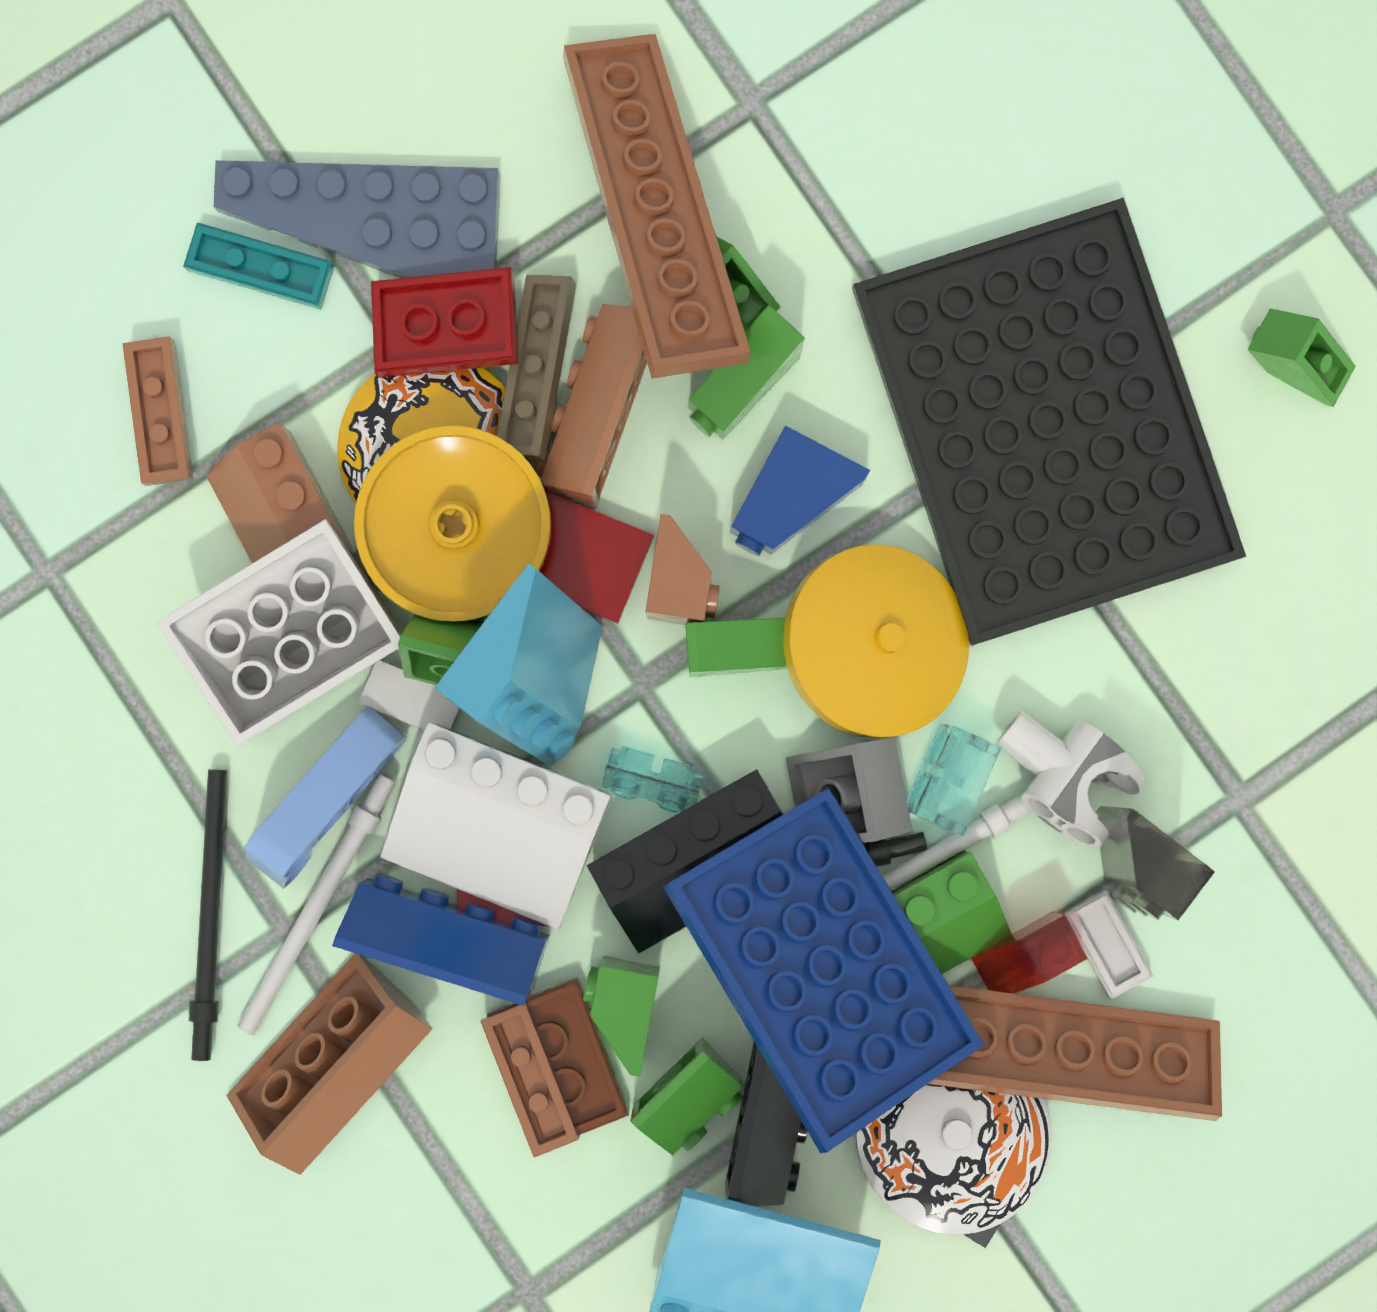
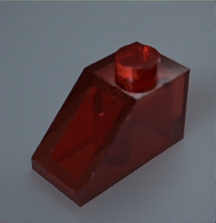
(1030, 955)

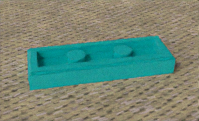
(259, 265)

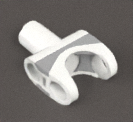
(1065, 773)

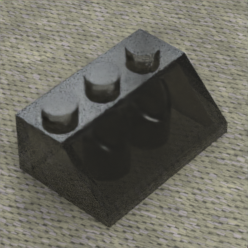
(1148, 866)

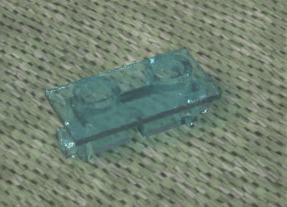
(631, 777)

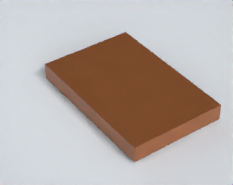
(575, 1055)

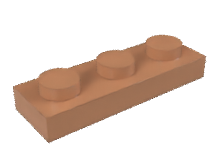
(157, 411)
(536, 1076)

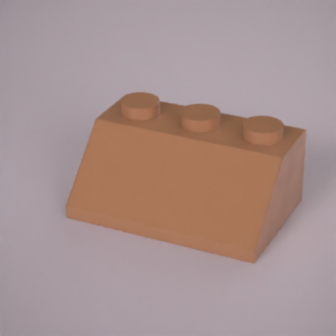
(270, 492)

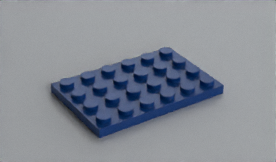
(824, 969)

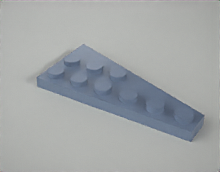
(377, 215)

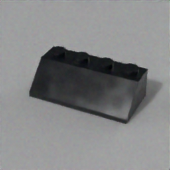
(637, 871)
(764, 1140)

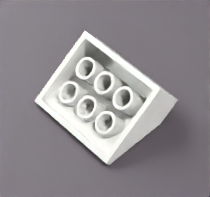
(281, 632)
(494, 824)

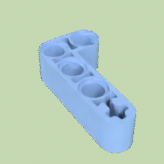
(322, 796)

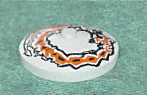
(957, 1157)

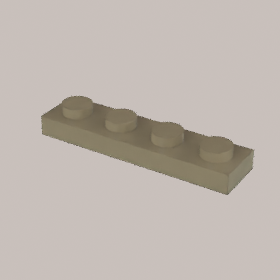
(535, 381)

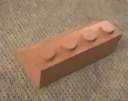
(597, 407)
(327, 1064)

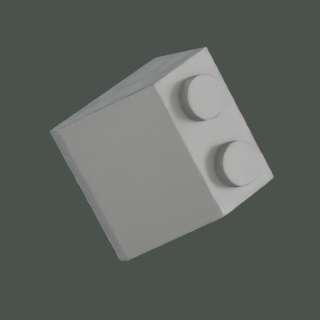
(862, 780)

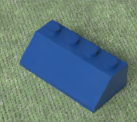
(443, 940)

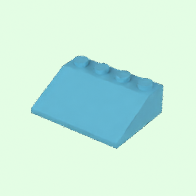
(528, 668)
(758, 1261)

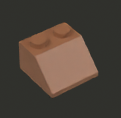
(679, 579)

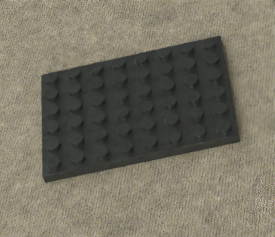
(1048, 421)

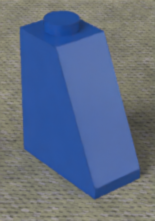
(793, 491)

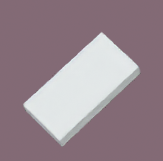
(407, 698)
(1108, 944)

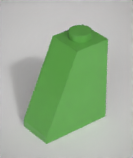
(736, 389)
(735, 646)

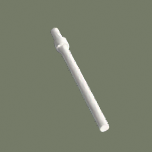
(362, 822)
(992, 822)

